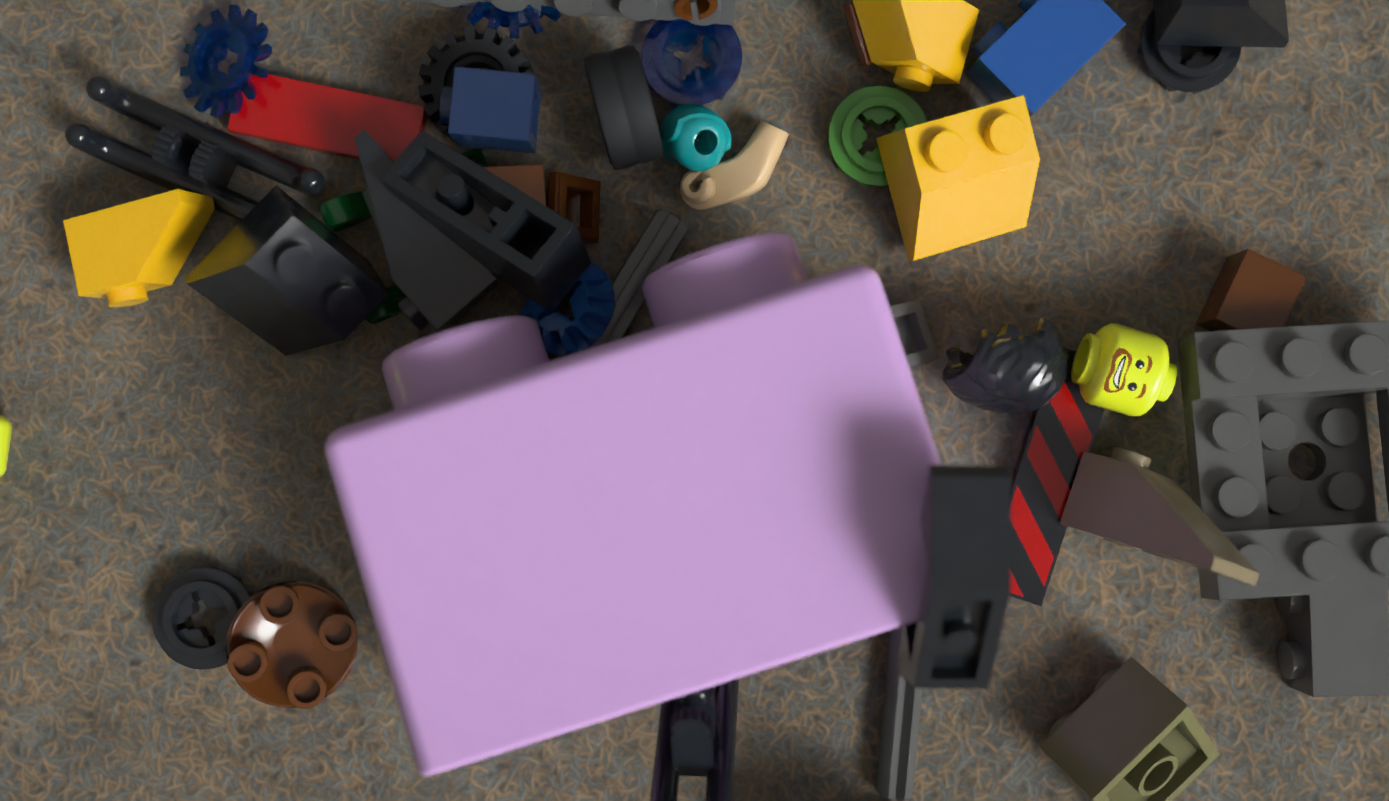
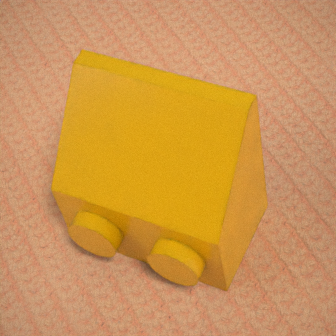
(961, 176)

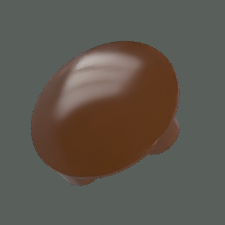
(291, 644)

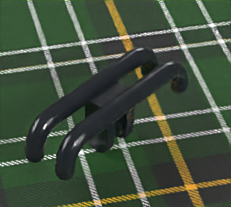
(186, 152)
(697, 740)

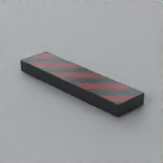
(1043, 484)

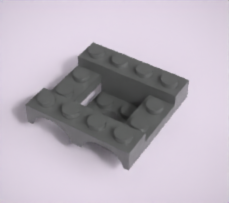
(1245, 410)

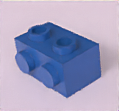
(1041, 49)

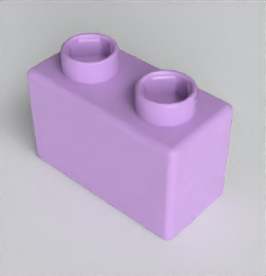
(638, 508)

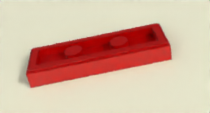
(325, 117)

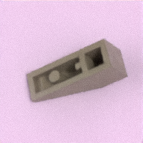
(1149, 513)

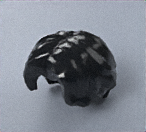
(1009, 369)

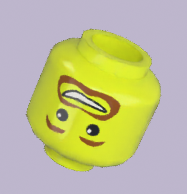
(1123, 369)

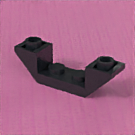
(965, 579)

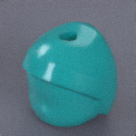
(694, 137)

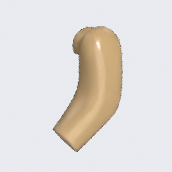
(739, 175)

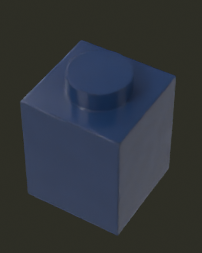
(492, 109)

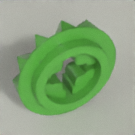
(846, 132)

